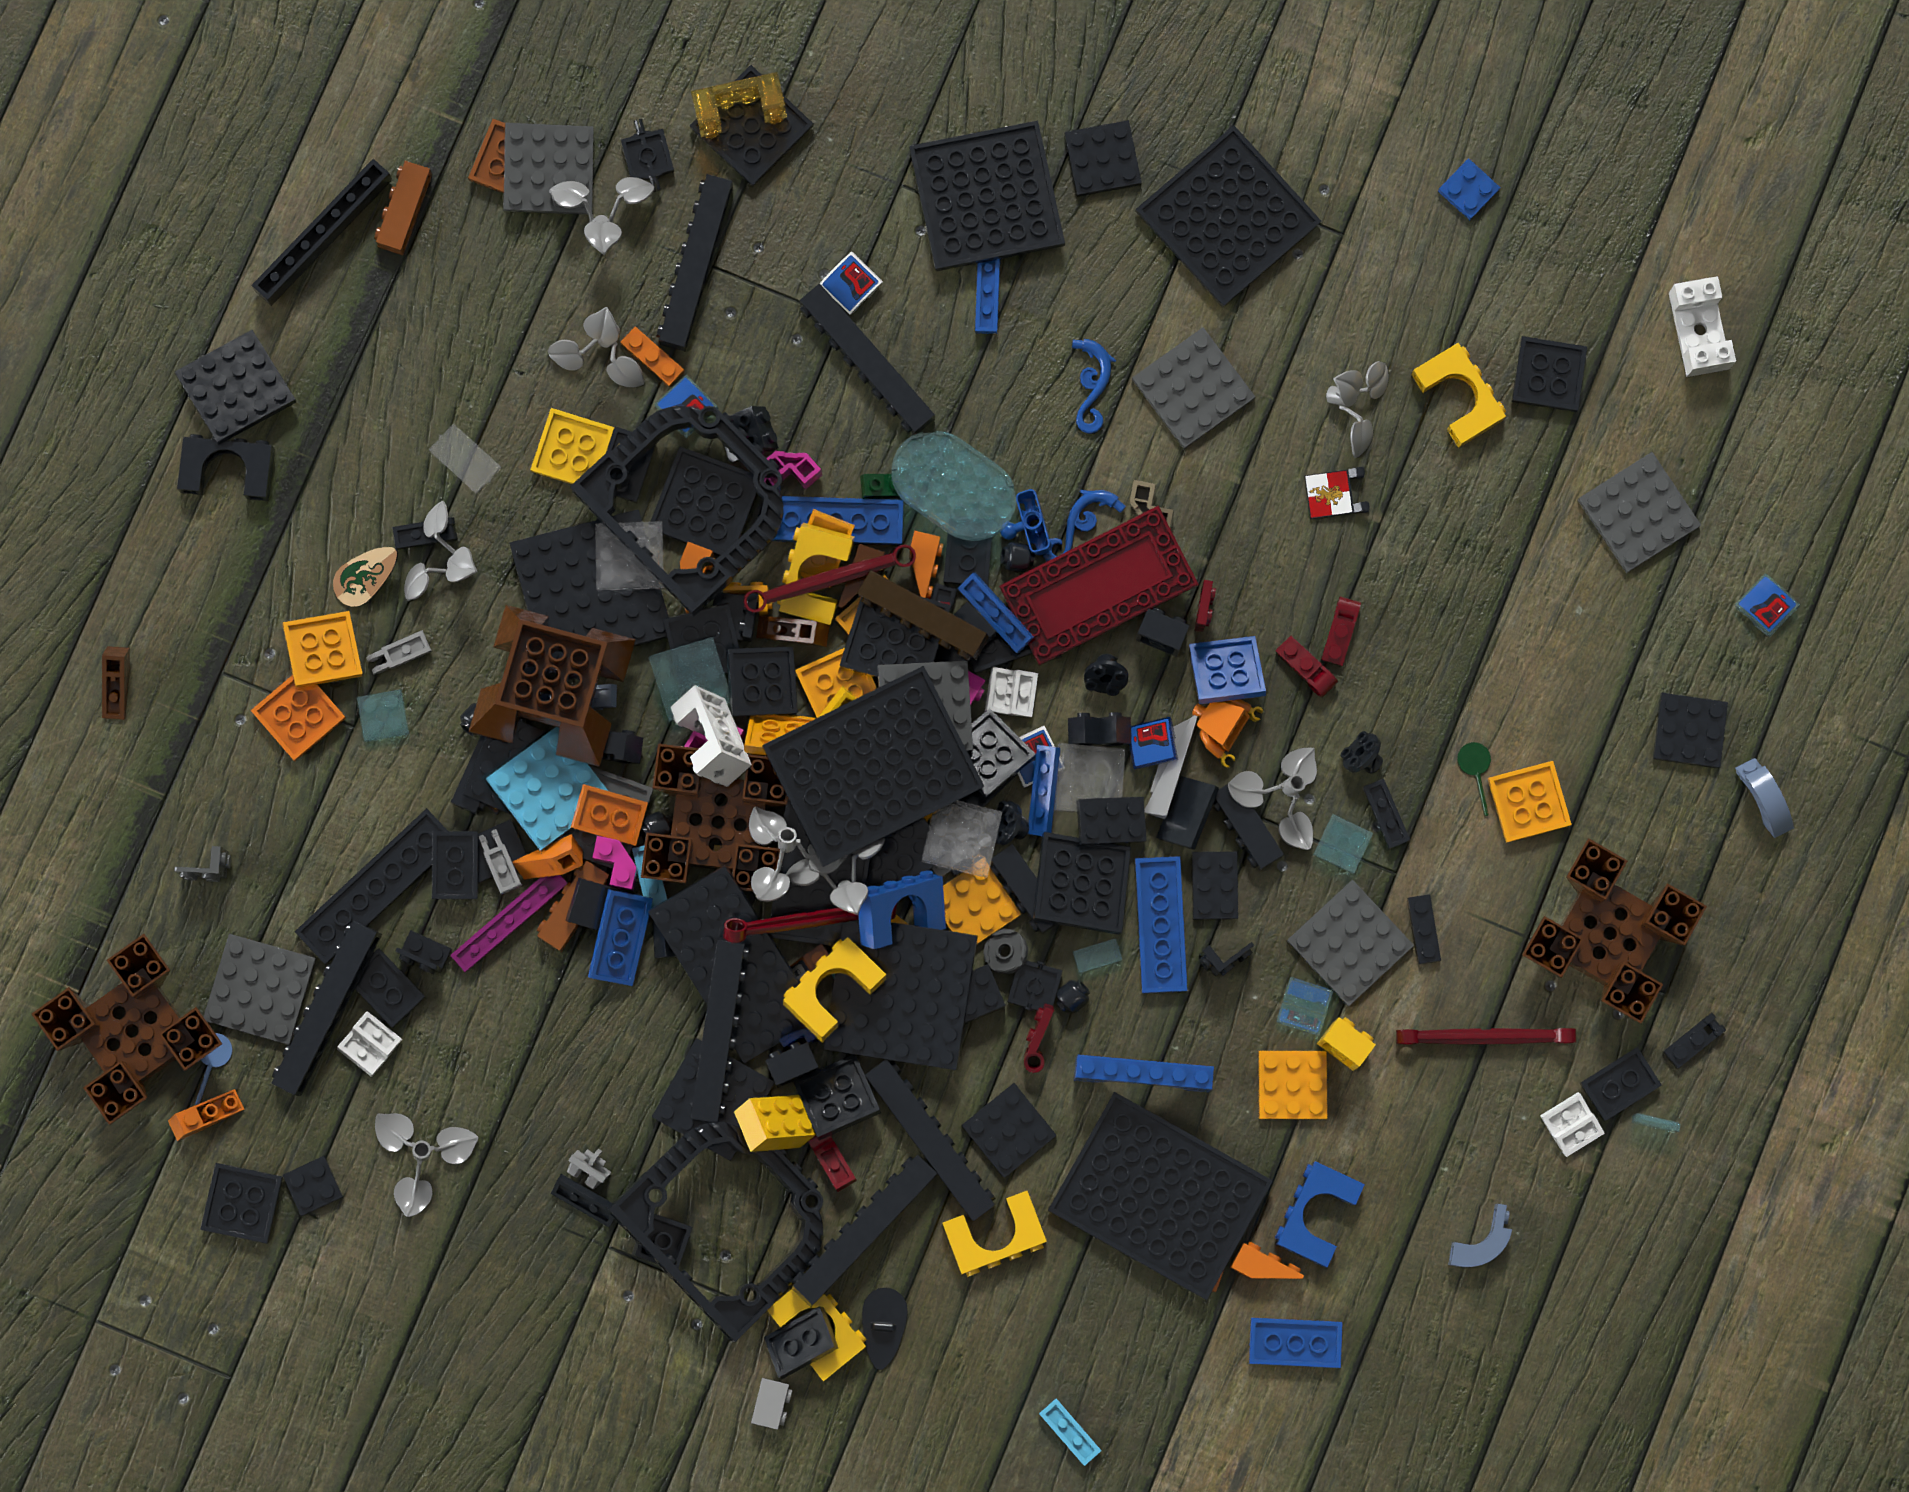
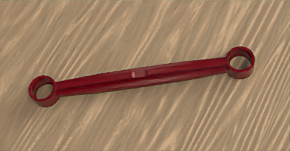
(829, 578)
(737, 929)
(1491, 1036)

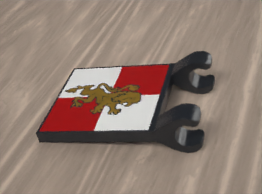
(1331, 493)

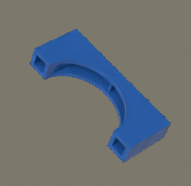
(1174, 1075)

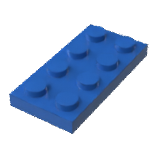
(620, 937)
(1295, 1342)

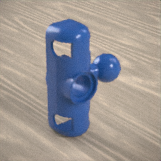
(1035, 535)

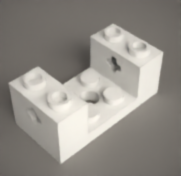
(1697, 304)
(723, 754)

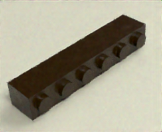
(923, 615)

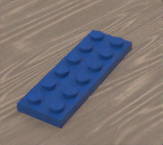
(874, 519)
(1161, 925)

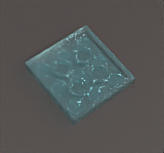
(688, 666)

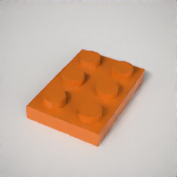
(609, 814)

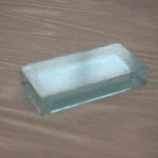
(1097, 956)
(1655, 1122)

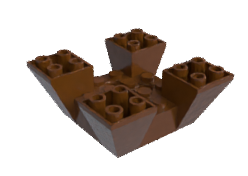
(585, 658)
(689, 845)
(1668, 918)
(172, 1037)

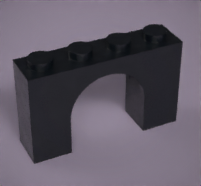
(199, 452)

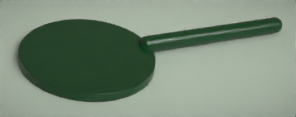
(1475, 760)

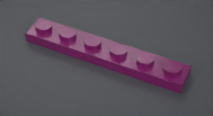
(508, 921)

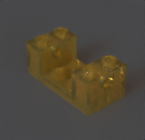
(764, 87)

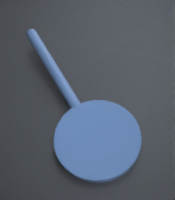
(215, 1059)

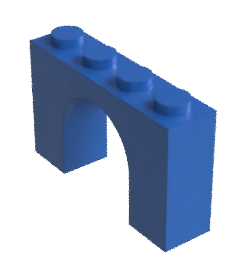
(876, 911)
(1294, 1234)

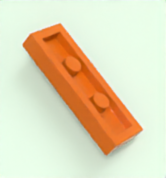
(652, 356)

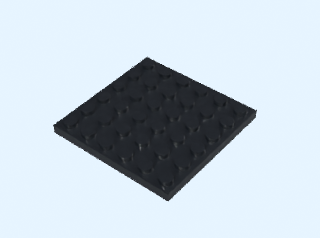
(987, 195)
(1228, 216)
(560, 582)
(918, 1007)

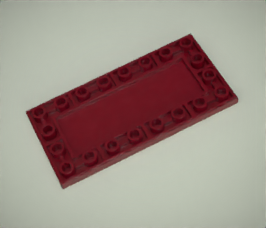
(1099, 585)

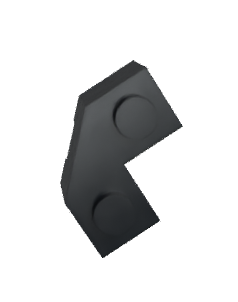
(1107, 731)
(623, 747)

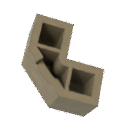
(1143, 499)

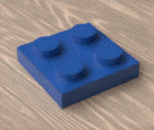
(1469, 189)

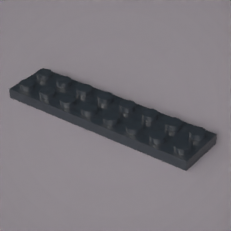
(372, 887)

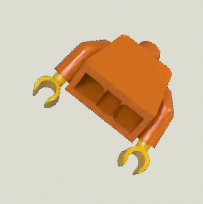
(1222, 724)

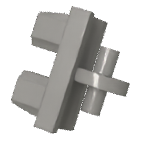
(591, 1164)

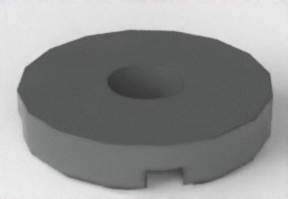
(1014, 960)

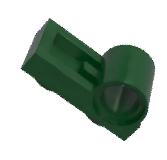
(877, 486)

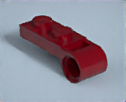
(1341, 630)
(1307, 666)
(1035, 1036)
(832, 1162)

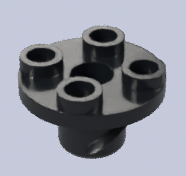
(1106, 675)
(1363, 754)
(1011, 824)

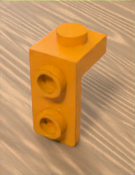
(736, 588)

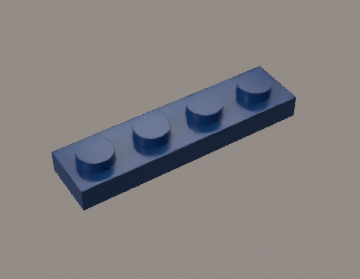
(987, 297)
(995, 612)
(1043, 789)

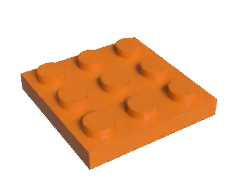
(298, 716)

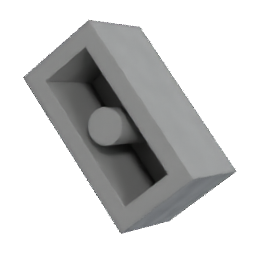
(770, 1404)

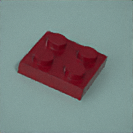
(1206, 598)

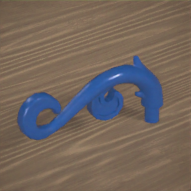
(1098, 386)
(1089, 523)

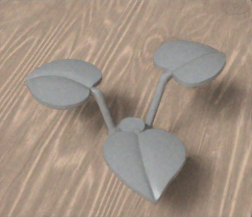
(601, 230)
(606, 332)
(1346, 394)
(459, 565)
(1301, 769)
(769, 826)
(848, 895)
(455, 1147)

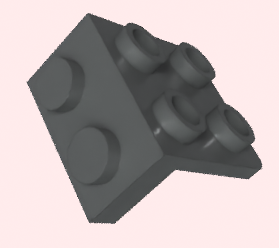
(218, 867)

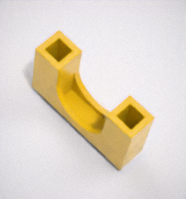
(1456, 364)
(810, 542)
(845, 959)
(972, 1257)
(848, 1340)

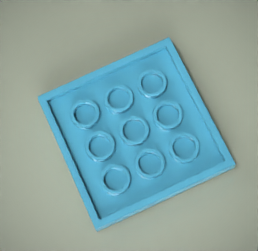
(543, 789)

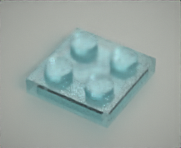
(383, 715)
(1343, 844)

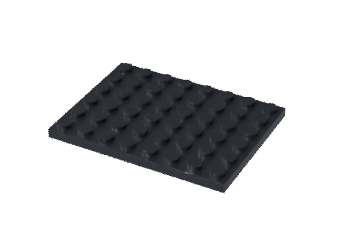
(873, 766)
(1160, 1195)

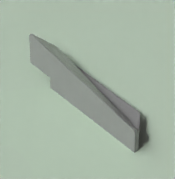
(1168, 773)

